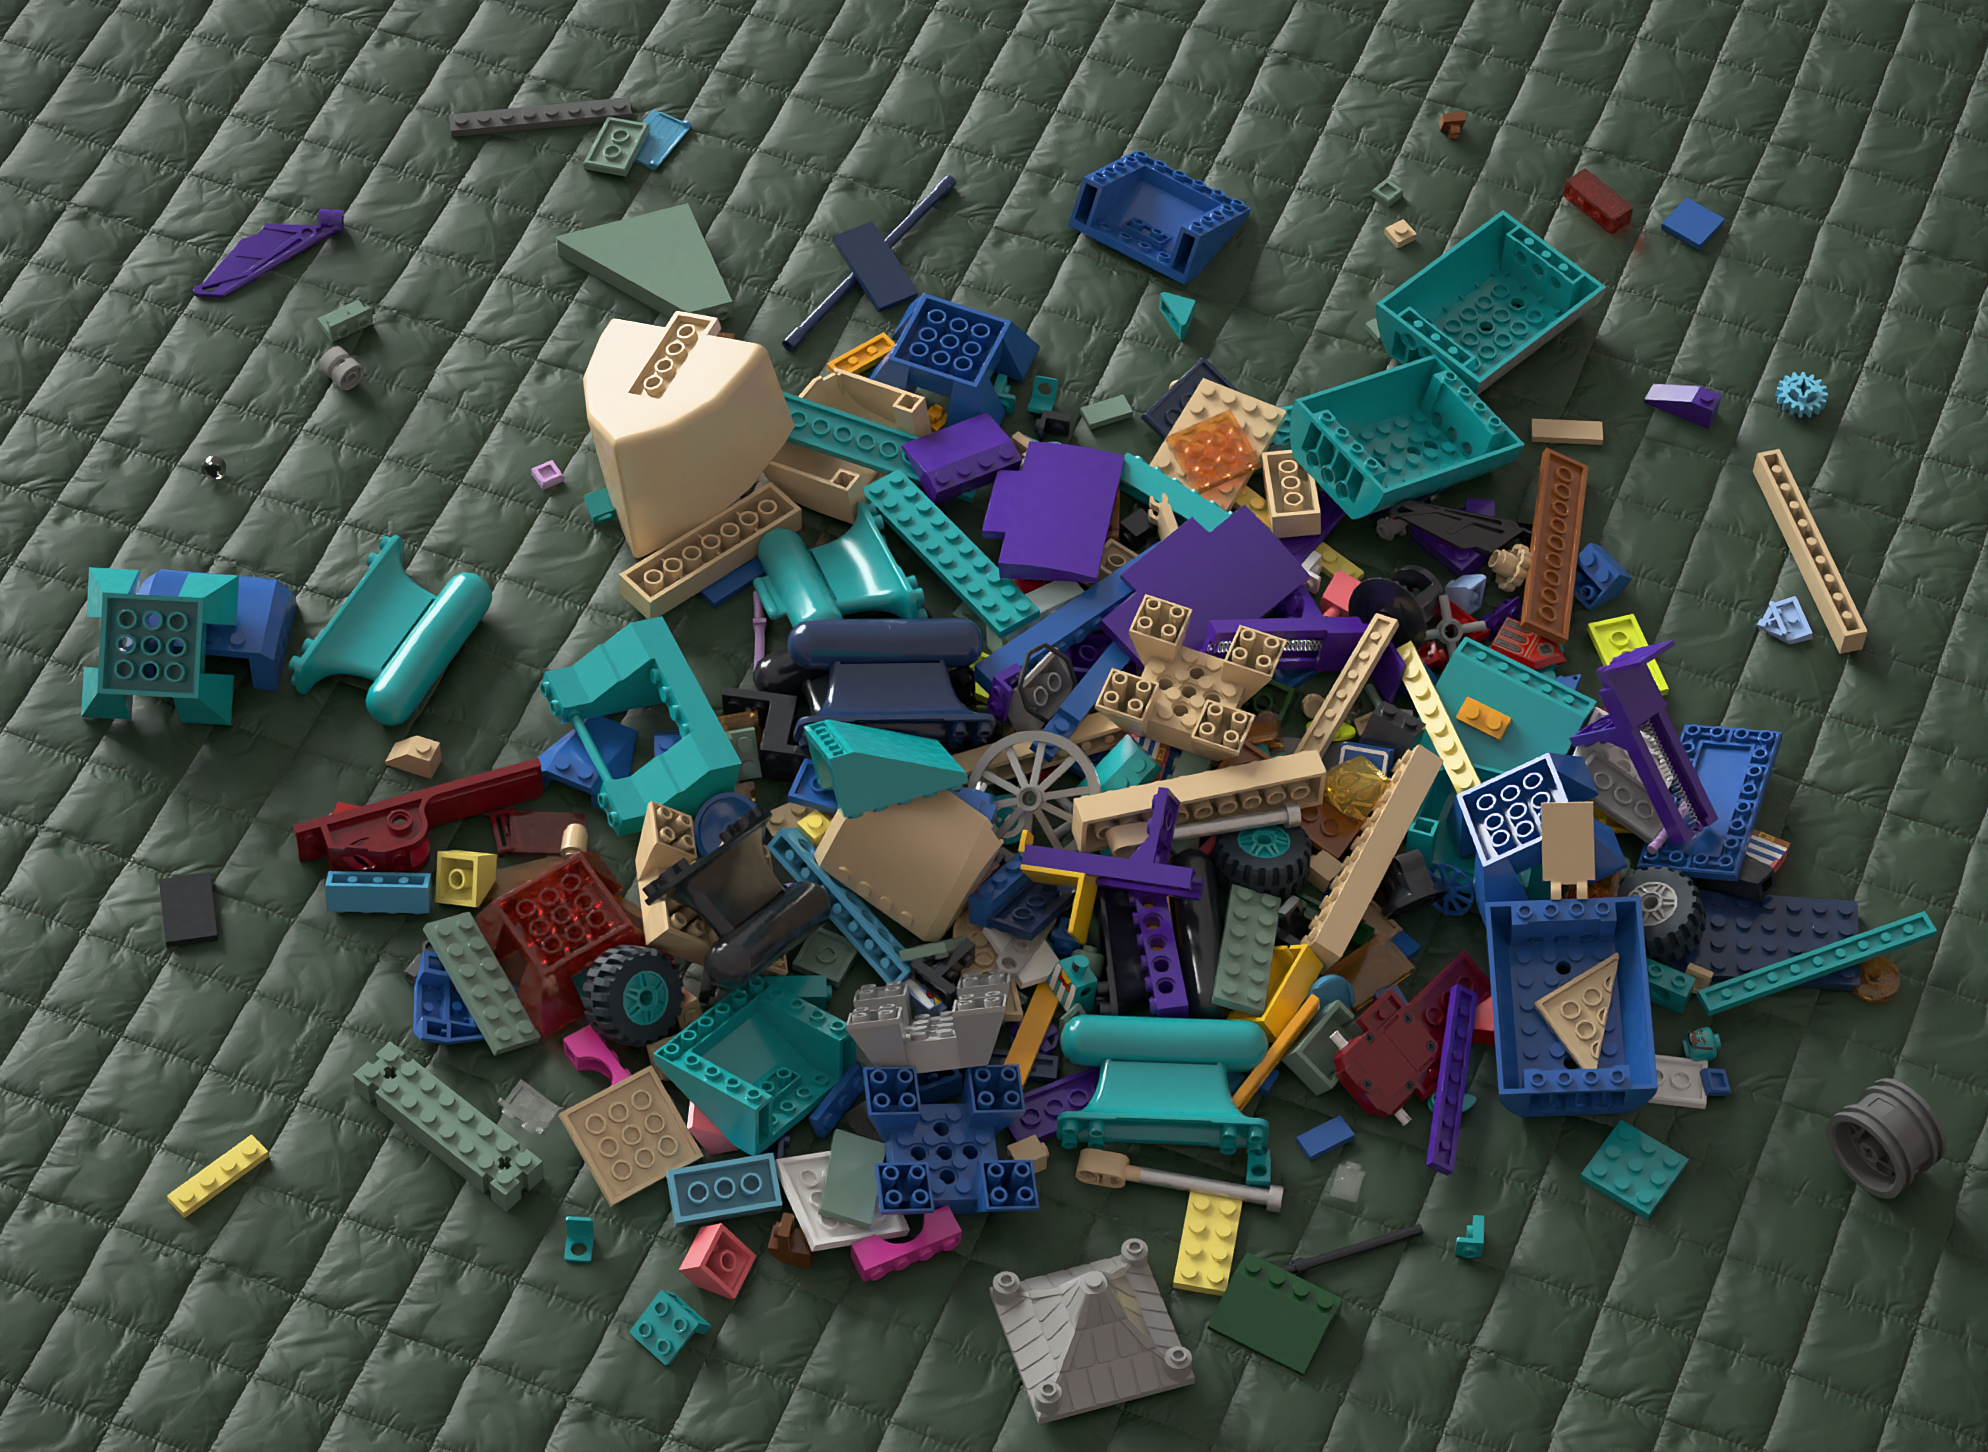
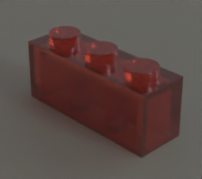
(1598, 201)

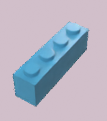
(378, 892)

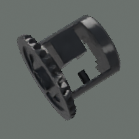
(1397, 600)

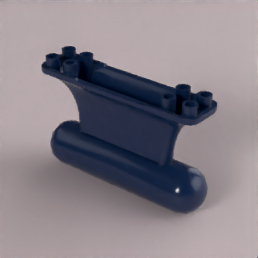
(893, 675)

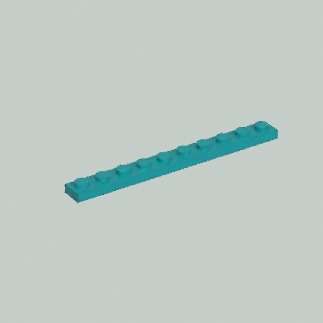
(1816, 963)

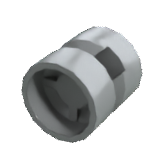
(341, 368)

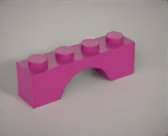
(589, 1052)
(877, 1257)

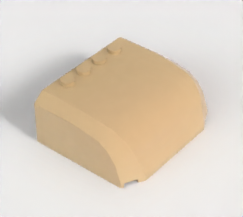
(831, 483)
(913, 859)

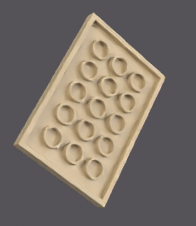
(1256, 418)

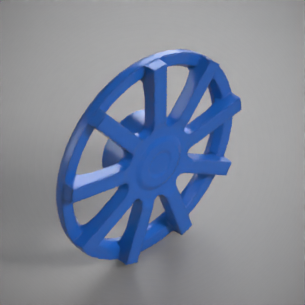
(1454, 890)

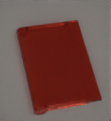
(540, 830)

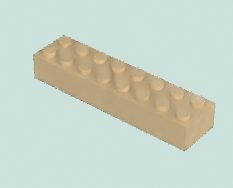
(707, 552)

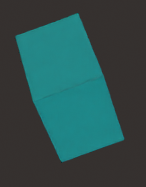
(1178, 312)

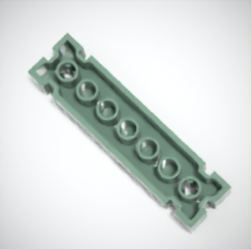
(448, 1126)

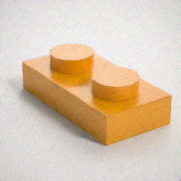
(1484, 719)

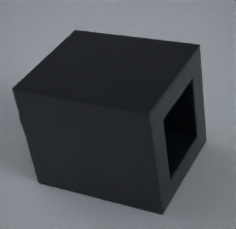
(1136, 529)

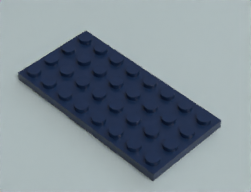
(1756, 934)

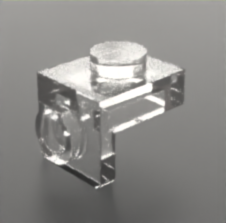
(1348, 1181)

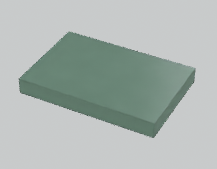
(616, 146)

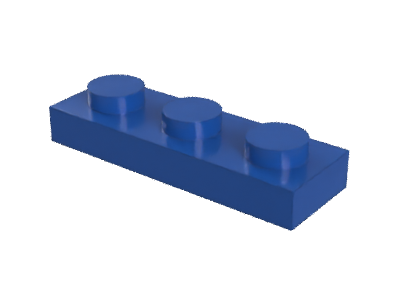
(838, 1101)

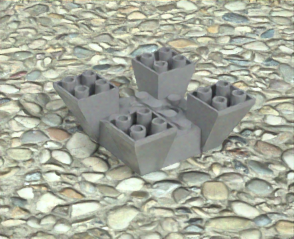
(954, 1040)

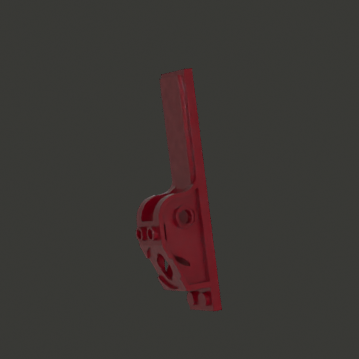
(405, 847)

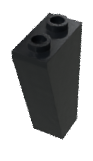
(1754, 881)

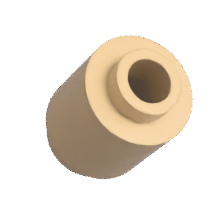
(574, 840)

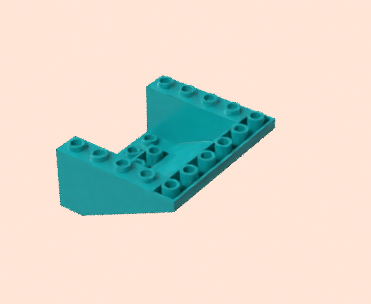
(1540, 707)
(878, 766)
(758, 1062)

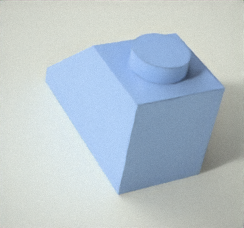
(1467, 592)

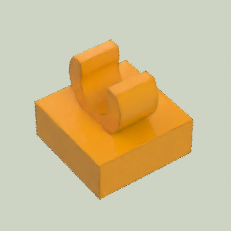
(937, 417)

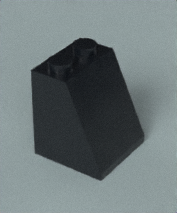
(1393, 729)

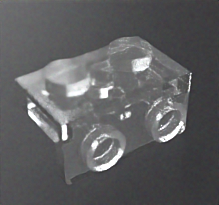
(531, 1107)

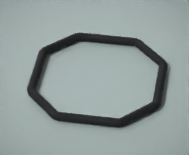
(1023, 673)

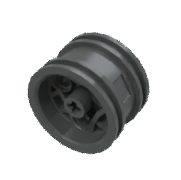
(1886, 1138)

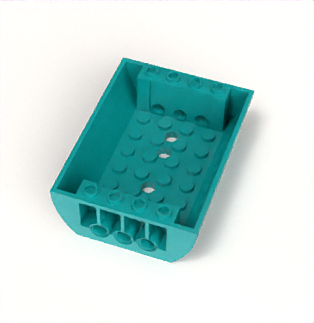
(1362, 433)

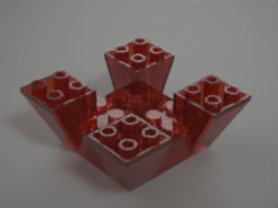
(560, 929)

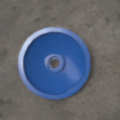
(716, 816)

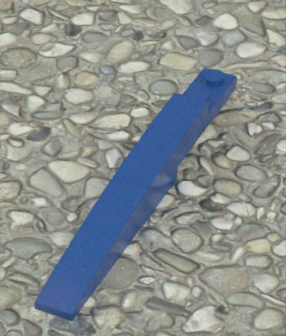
(1083, 698)

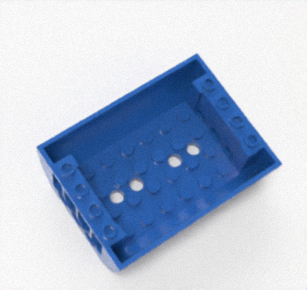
(1524, 950)

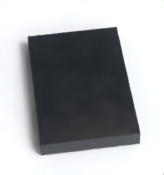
(188, 909)

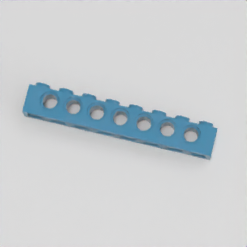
(847, 909)

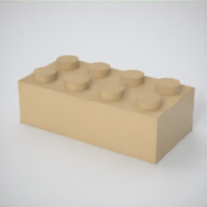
(1290, 496)

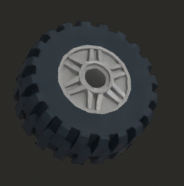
(1670, 911)

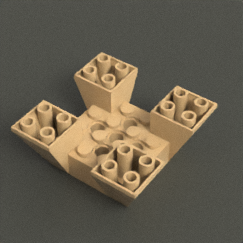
(1184, 693)
(670, 925)

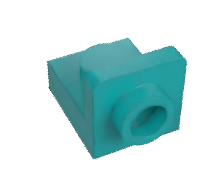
(1003, 393)
(1473, 1243)

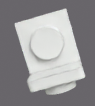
(1313, 567)

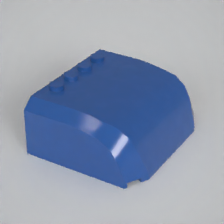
(261, 630)

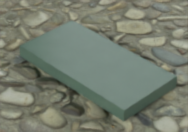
(851, 1179)

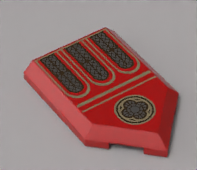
(1526, 646)

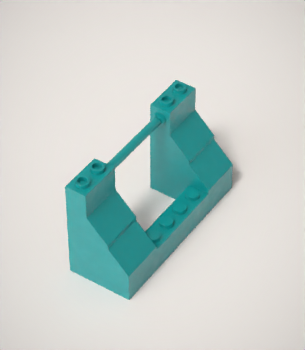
(637, 671)

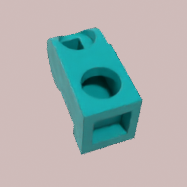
(1259, 1169)

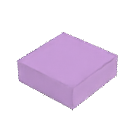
(547, 475)

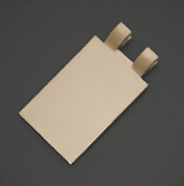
(1568, 846)

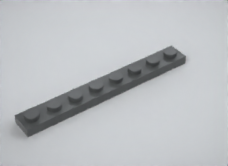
(539, 117)

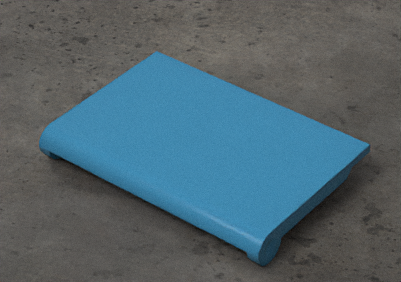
(662, 138)

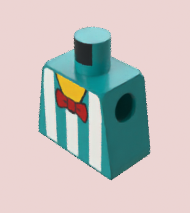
(1073, 983)

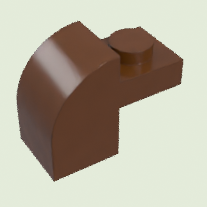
(790, 1244)

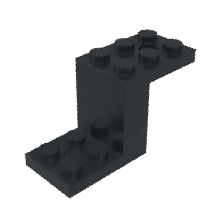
(778, 718)

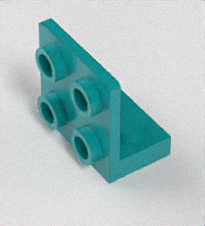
(667, 1326)

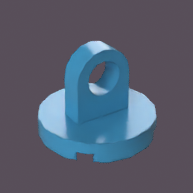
(1331, 988)

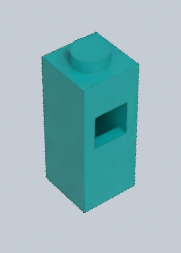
(807, 987)

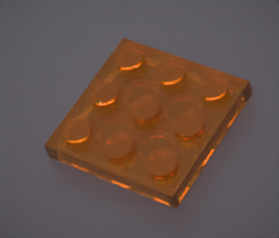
(1213, 452)

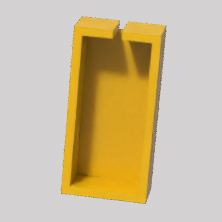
(1290, 979)

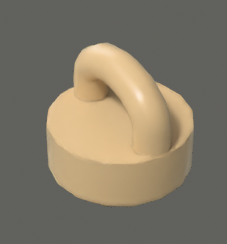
(1311, 705)

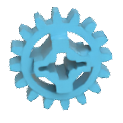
(1801, 394)

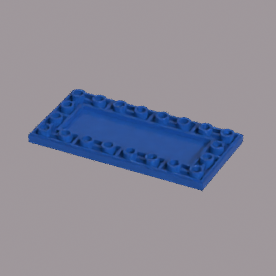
(1735, 775)

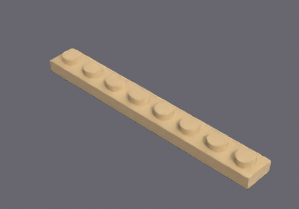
(1349, 685)

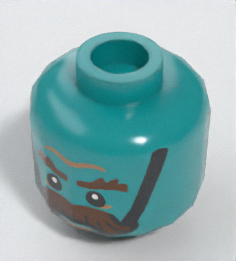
(1701, 1044)

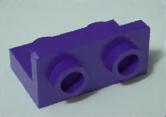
(1002, 691)

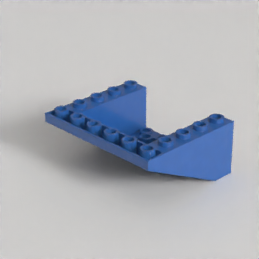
(1156, 215)

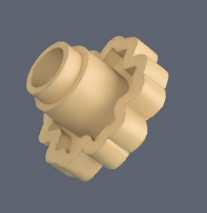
(1510, 566)

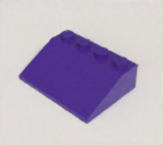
(961, 457)

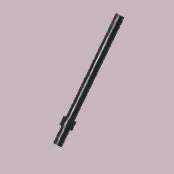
(1301, 1265)

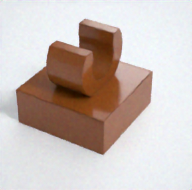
(1453, 123)

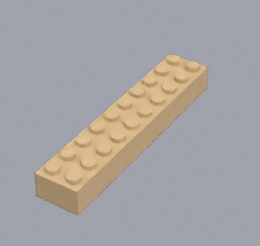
(1204, 796)
(1371, 855)

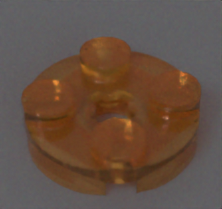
(1885, 987)

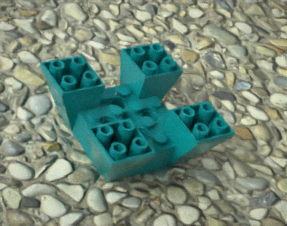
(122, 673)

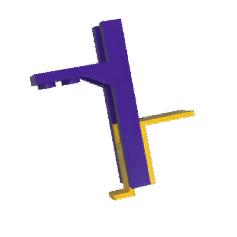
(1143, 872)

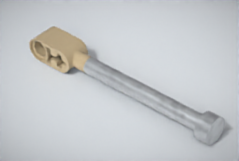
(1128, 837)
(1113, 1171)

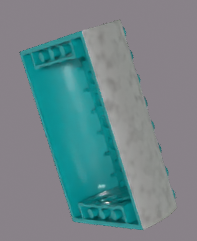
(1475, 289)

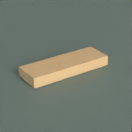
(1567, 431)

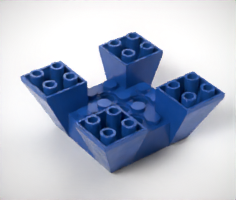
(954, 355)
(1504, 825)
(910, 1131)

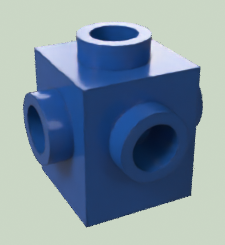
(1064, 942)

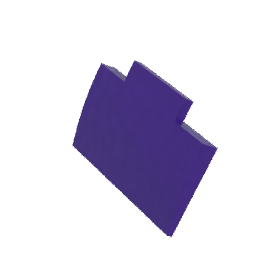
(1054, 512)
(1220, 574)

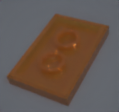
(1372, 967)

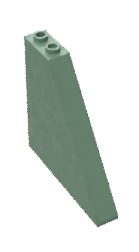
(654, 260)

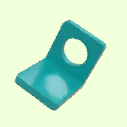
(1040, 401)
(600, 506)
(579, 1231)

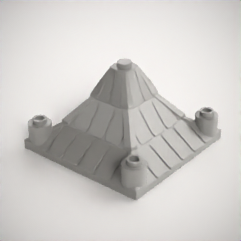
(1091, 1335)

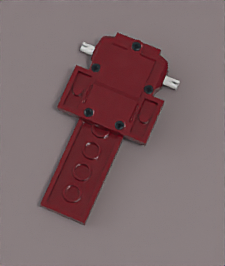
(1403, 1042)

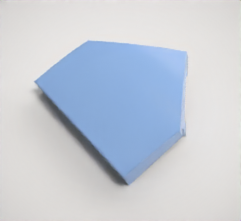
(1786, 621)

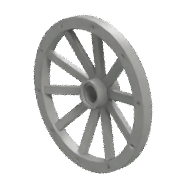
(1007, 743)

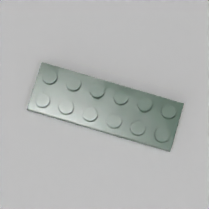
(1246, 951)
(481, 983)

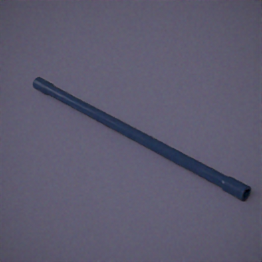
(820, 312)

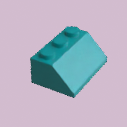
(1125, 767)

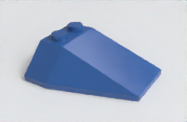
(571, 764)
(438, 1007)

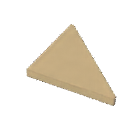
(1580, 1011)

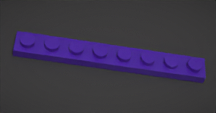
(1452, 1080)

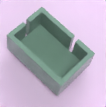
(1314, 1052)

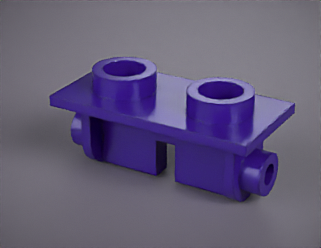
(1494, 622)

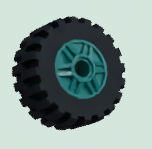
(1264, 859)
(633, 995)

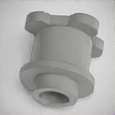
(1388, 528)

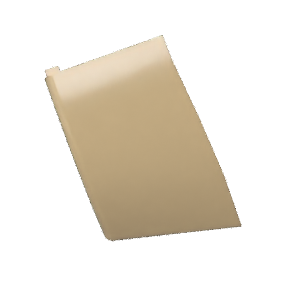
(680, 423)

